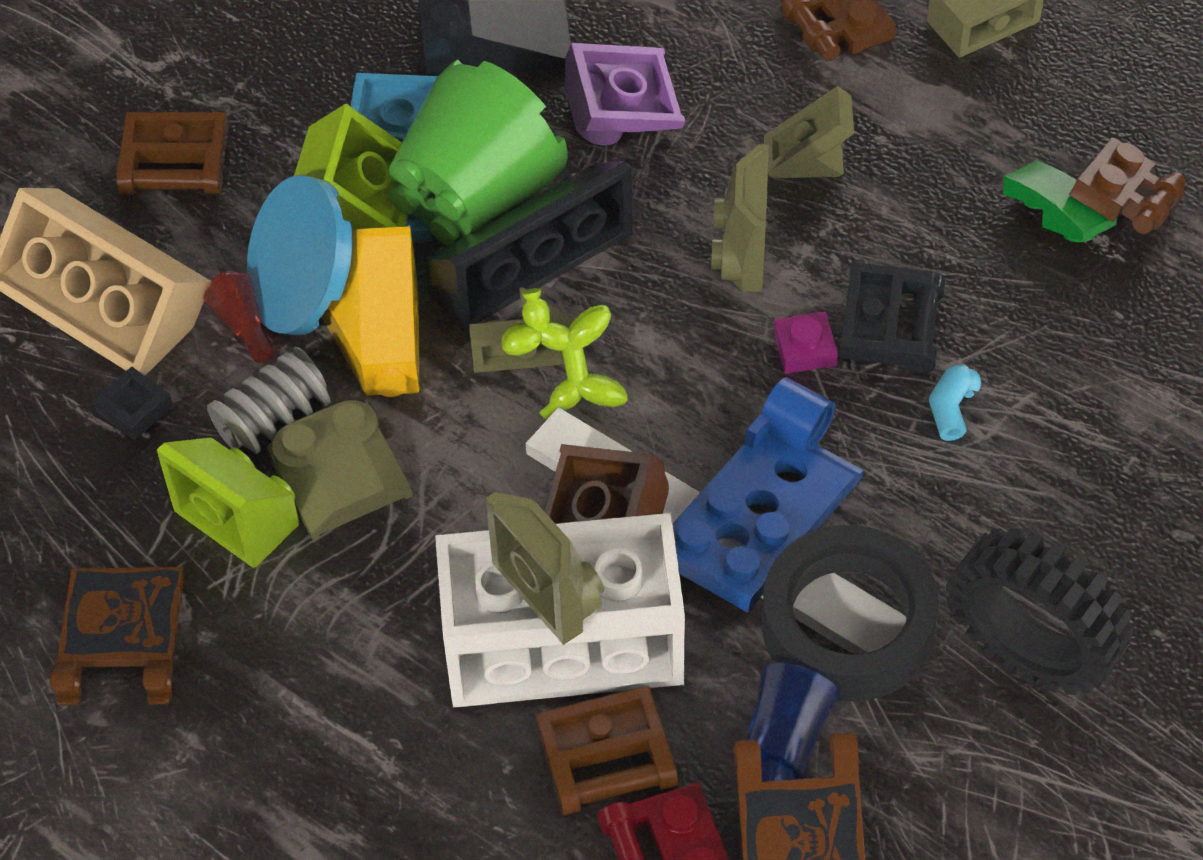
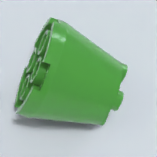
(474, 151)

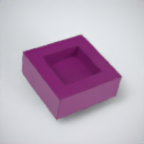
(805, 342)

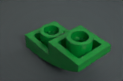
(1049, 189)

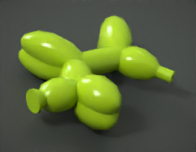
(585, 329)

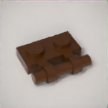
(851, 22)
(1123, 184)

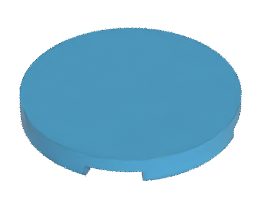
(299, 254)

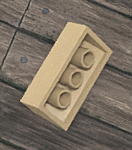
(96, 279)

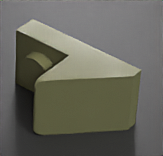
(812, 139)
(488, 350)

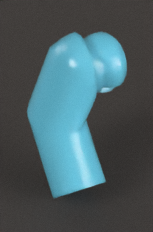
(946, 396)

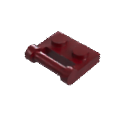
(677, 823)

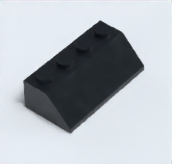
(532, 243)

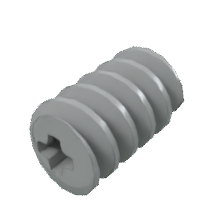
(269, 400)

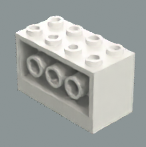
(508, 654)

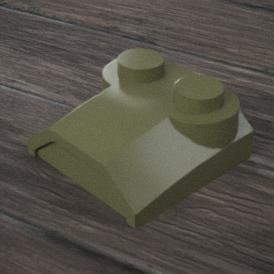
(743, 223)
(337, 466)
(542, 564)

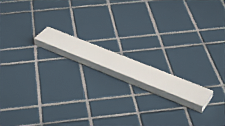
(825, 605)

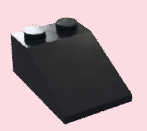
(501, 32)

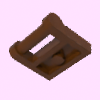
(172, 139)
(600, 733)

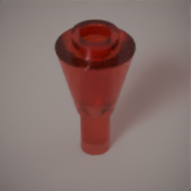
(235, 303)

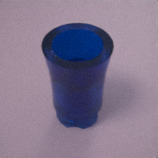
(789, 718)

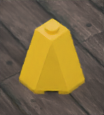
(380, 313)

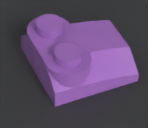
(619, 91)

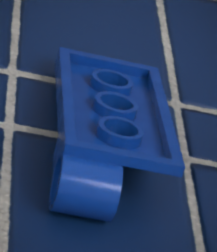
(776, 442)

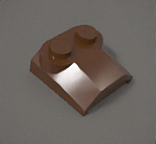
(605, 485)

